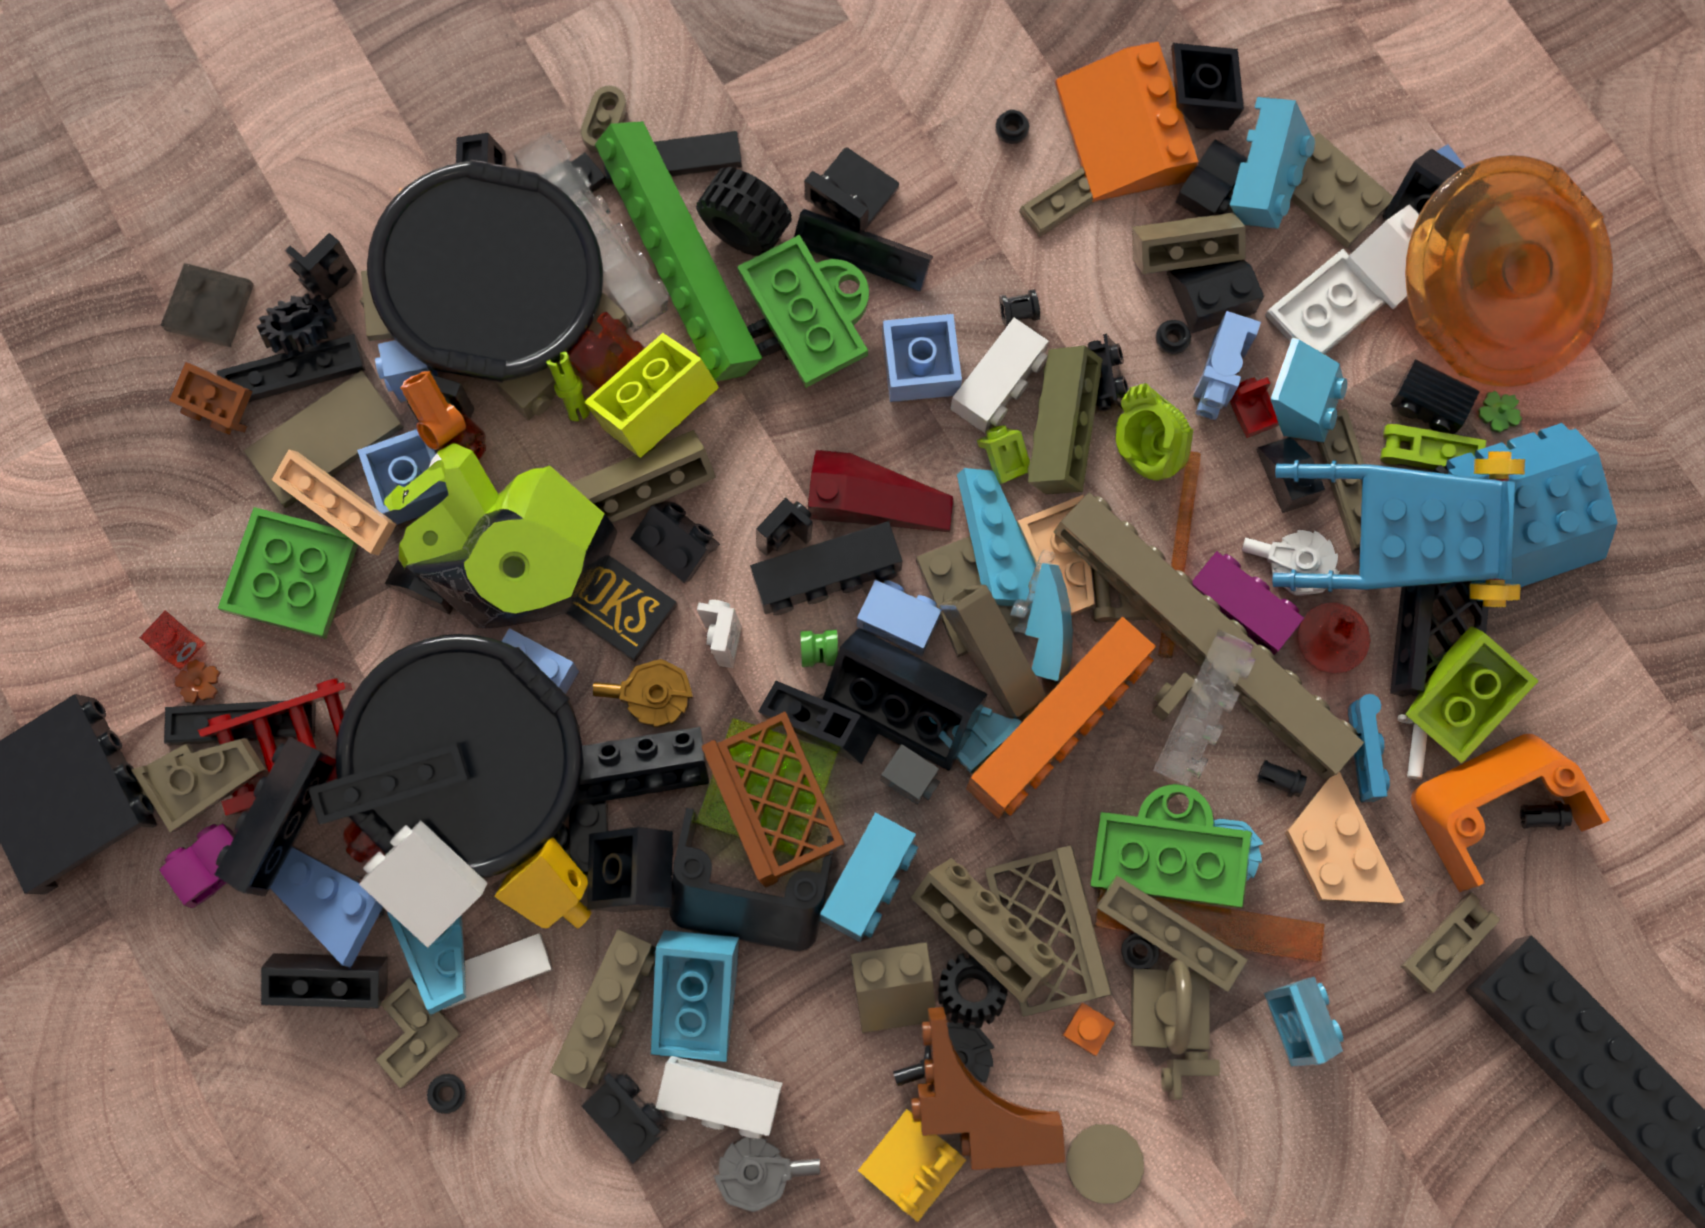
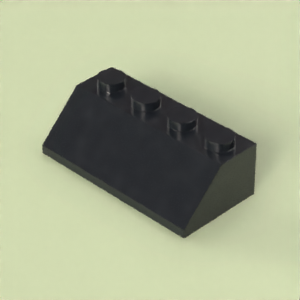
(901, 693)
(274, 819)

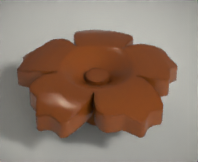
(197, 681)

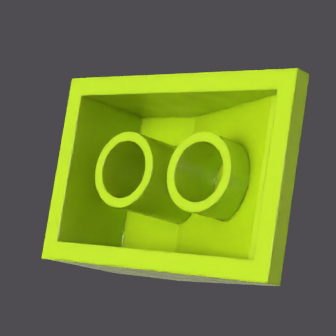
(1470, 693)

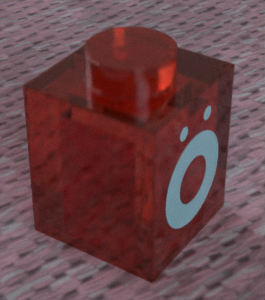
(172, 640)

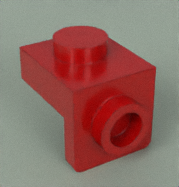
(1254, 406)

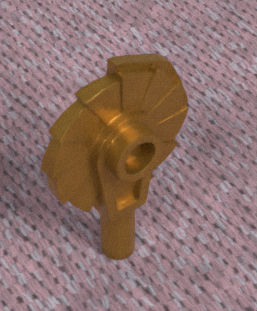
(654, 692)

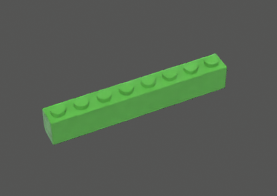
(677, 250)

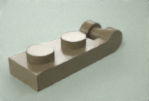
(1449, 944)

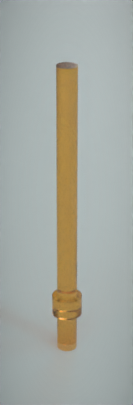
(1182, 532)

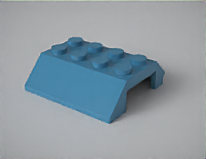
(1559, 503)

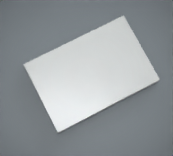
(1326, 305)

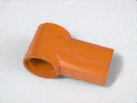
(437, 418)

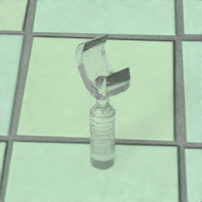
(1023, 607)

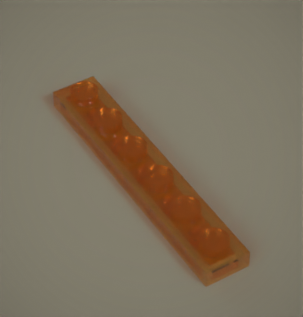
(1241, 929)

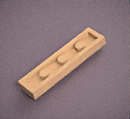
(334, 502)

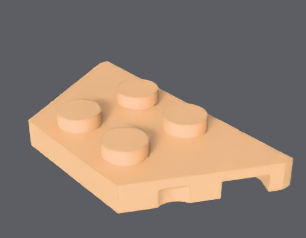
(1340, 850)

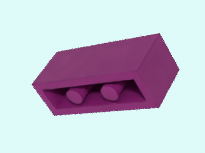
(1248, 601)

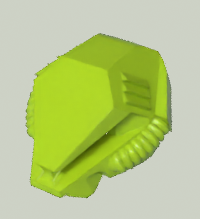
(1152, 434)

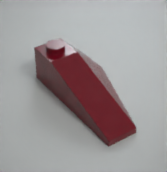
(865, 493)

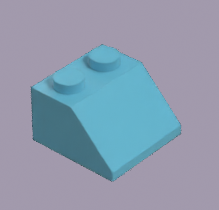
(1307, 393)

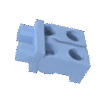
(1224, 362)

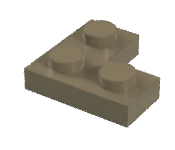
(424, 1035)

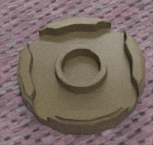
(1105, 1163)

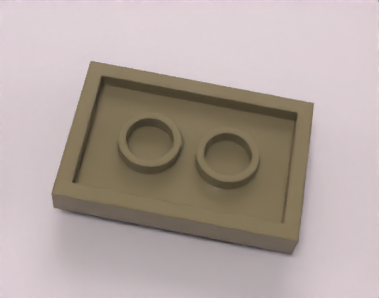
(1339, 193)
(949, 572)

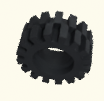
(959, 1007)

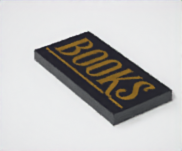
(624, 609)

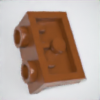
(212, 397)

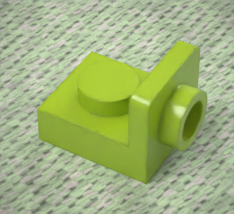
(1005, 452)

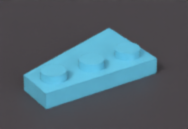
(436, 969)

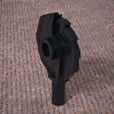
(971, 1046)

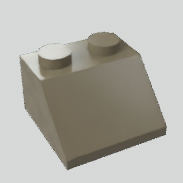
(893, 986)

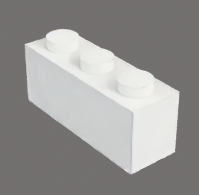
(1000, 376)
(718, 1097)

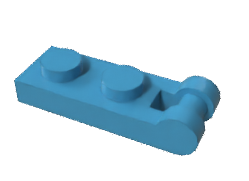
(1371, 777)

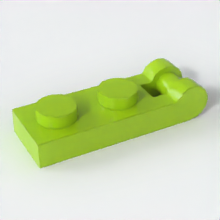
(1427, 447)

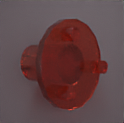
(1333, 638)

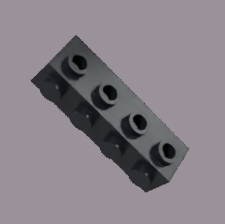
(827, 568)
(642, 766)

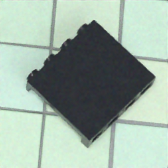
(65, 793)

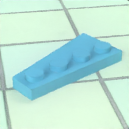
(996, 538)

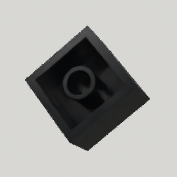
(630, 870)

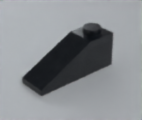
(821, 721)

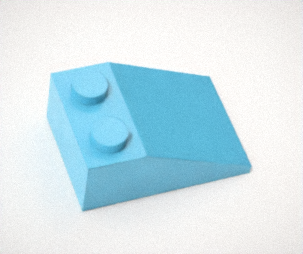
(694, 995)
(1304, 1022)

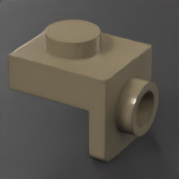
(1171, 695)
(1194, 1065)

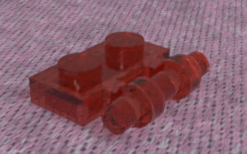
(594, 357)

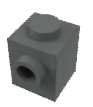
(911, 775)

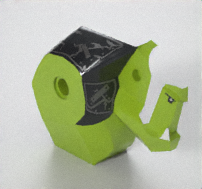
(504, 553)

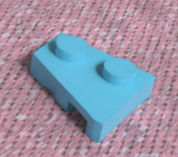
(984, 739)

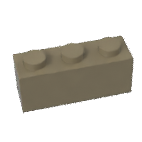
(1189, 243)

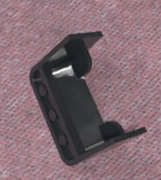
(752, 916)

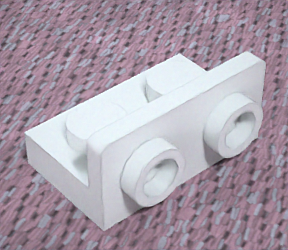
(723, 630)

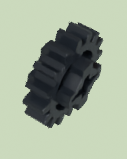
(297, 323)

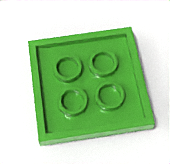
(288, 573)

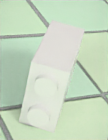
(422, 882)

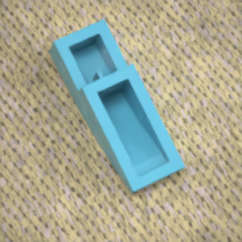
(1052, 624)

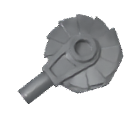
(757, 1174)

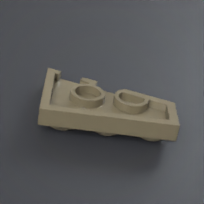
(197, 781)

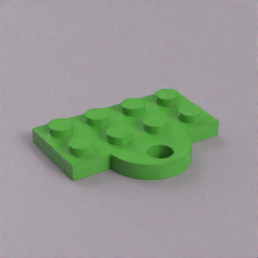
(808, 308)
(1173, 852)

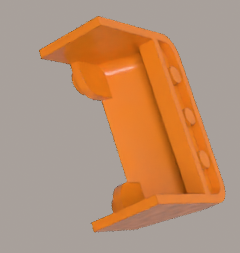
(1451, 800)

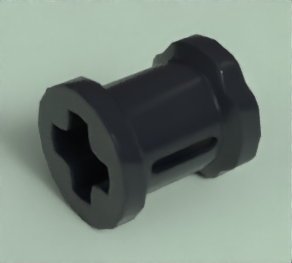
(1019, 307)

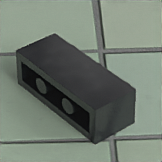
(323, 981)

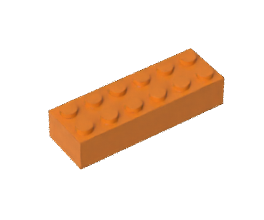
(1054, 724)

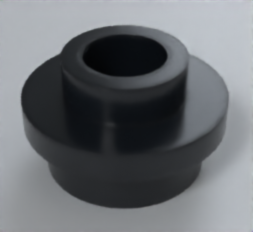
(1012, 118)
(1176, 328)
(1135, 960)
(434, 1093)

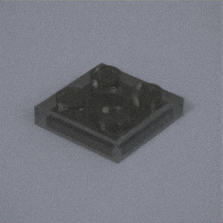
(207, 305)

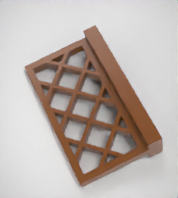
(748, 819)

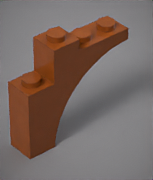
(990, 1127)

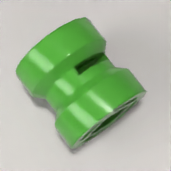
(819, 648)

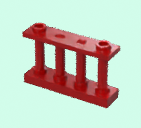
(222, 725)

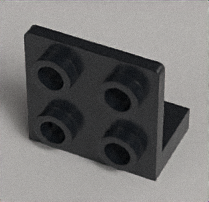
(850, 190)
(625, 1116)

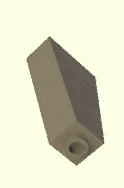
(994, 649)

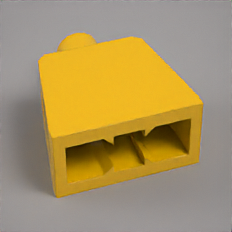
(546, 888)

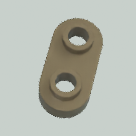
(598, 118)

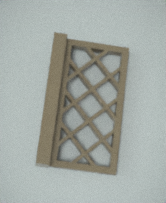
(1079, 921)

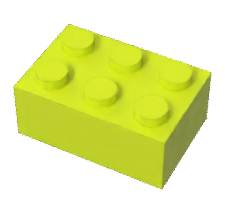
(652, 394)

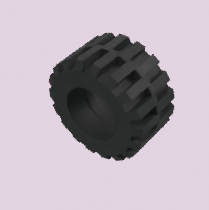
(743, 211)

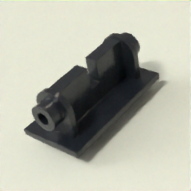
(1111, 384)

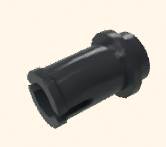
(1282, 778)
(1553, 815)

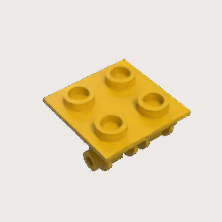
(911, 1166)

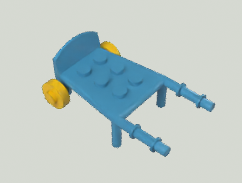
(1425, 528)

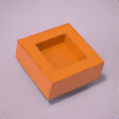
(1088, 1029)

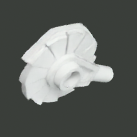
(1299, 551)

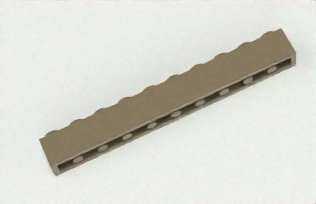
(1192, 624)

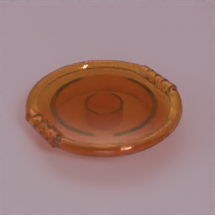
(1509, 270)

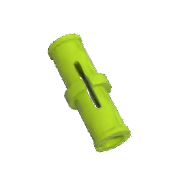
(568, 387)

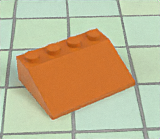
(1127, 123)

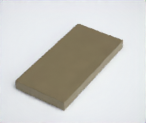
(327, 432)

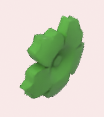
(1500, 411)

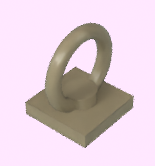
(1170, 1008)

